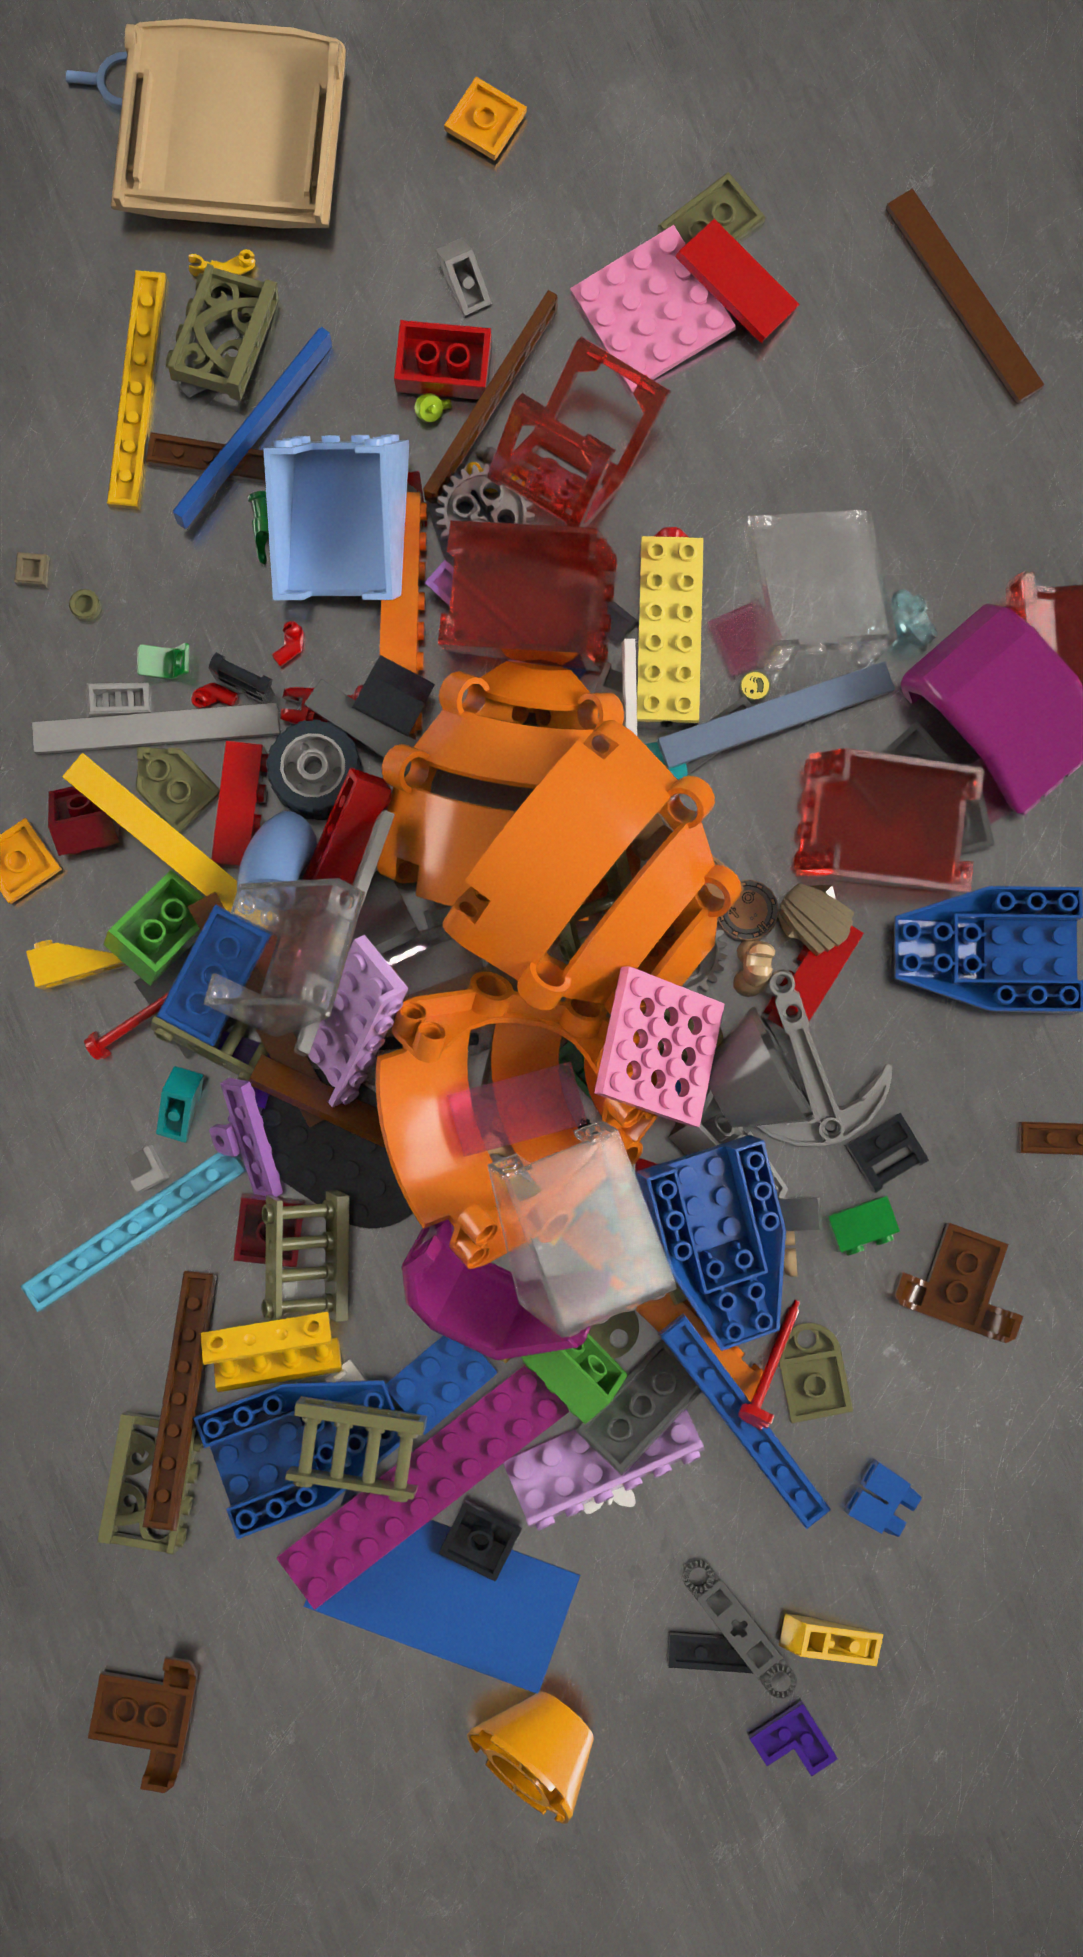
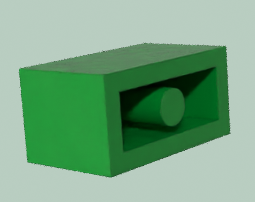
(862, 1224)

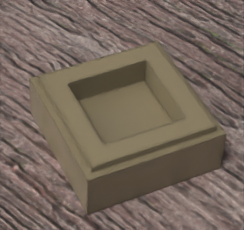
(31, 569)

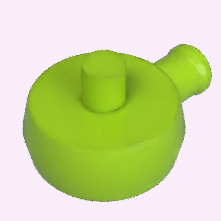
(430, 407)

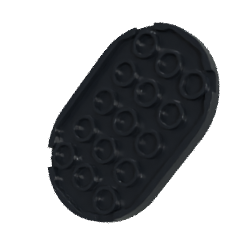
(335, 1159)

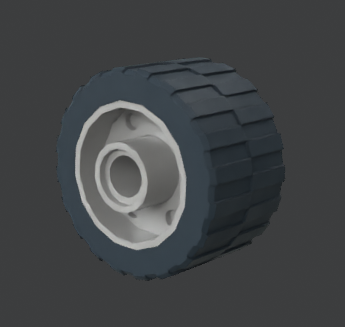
(299, 751)

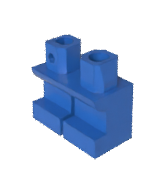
(880, 1514)

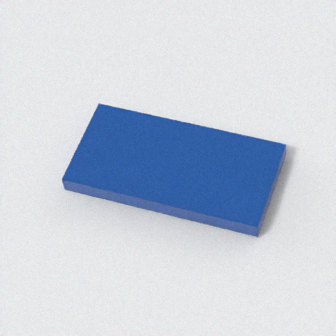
(223, 948)

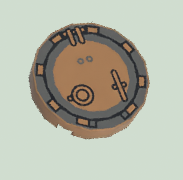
(752, 913)

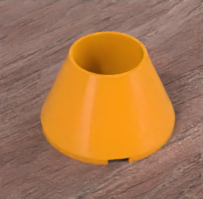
(537, 1752)

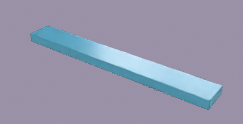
(132, 1229)

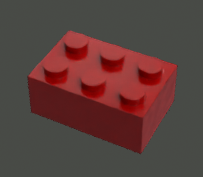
(442, 359)

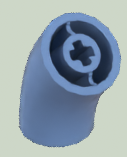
(278, 850)

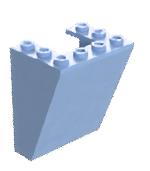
(337, 516)

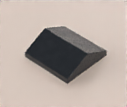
(393, 695)
(480, 1540)

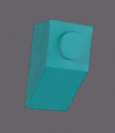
(179, 1103)

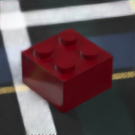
(251, 1231)

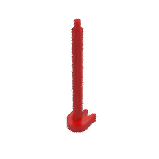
(96, 1045)
(752, 1412)

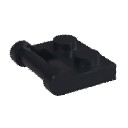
(241, 679)
(882, 1143)

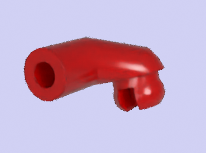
(292, 643)
(213, 693)

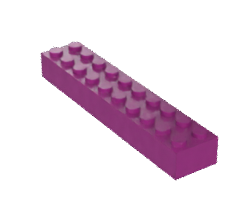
(442, 1468)

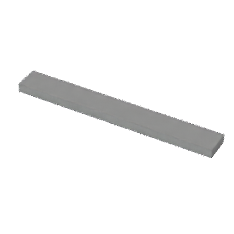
(156, 728)
(362, 882)

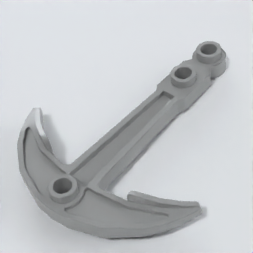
(848, 1118)

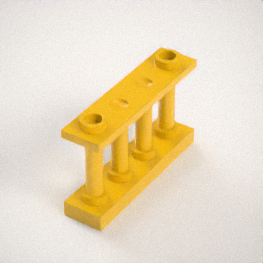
(271, 1352)

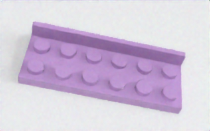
(359, 1020)
(571, 1473)

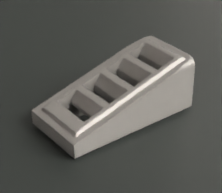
(116, 689)

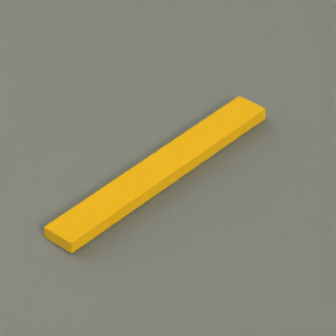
(137, 390)
(151, 830)

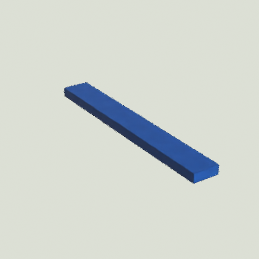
(252, 428)
(727, 1400)

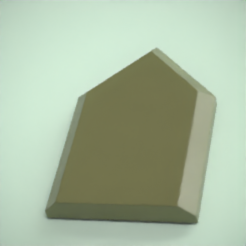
(174, 785)

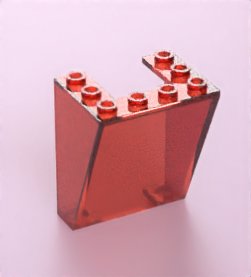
(529, 593)
(885, 820)

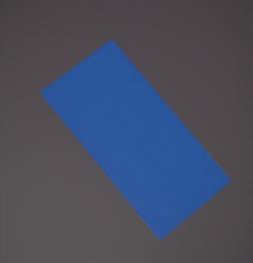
(457, 1613)

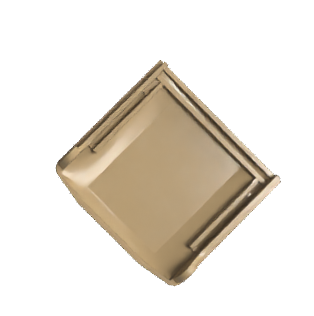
(229, 123)

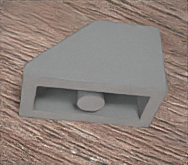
(463, 276)

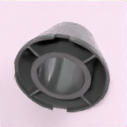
(755, 1078)

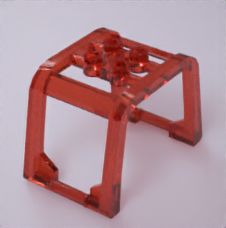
(585, 453)

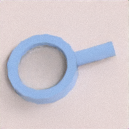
(108, 79)

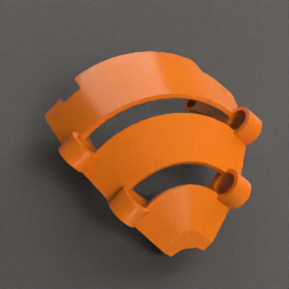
(483, 739)
(562, 849)
(433, 1063)

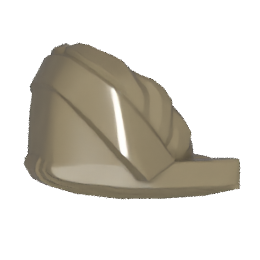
(815, 917)

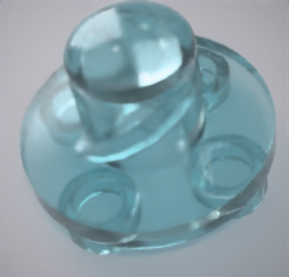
(912, 619)

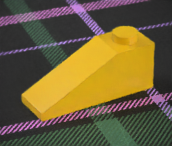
(63, 963)
(829, 1640)

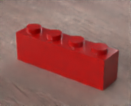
(239, 802)
(349, 827)
(814, 977)

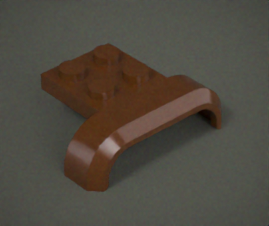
(962, 1285)
(148, 1717)

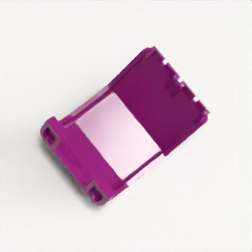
(1007, 701)
(473, 1304)

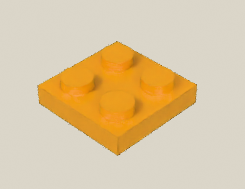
(485, 118)
(24, 861)

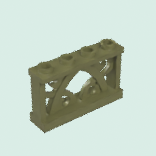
(236, 368)
(116, 1512)

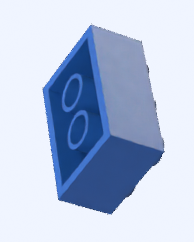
(440, 1380)

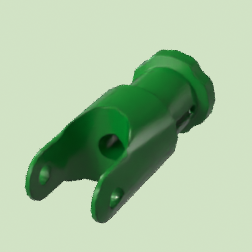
(260, 522)

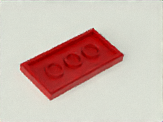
(737, 280)

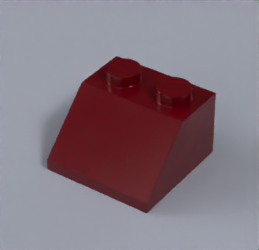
(78, 823)

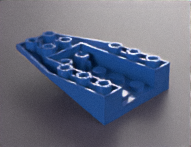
(996, 949)
(722, 1236)
(262, 1438)

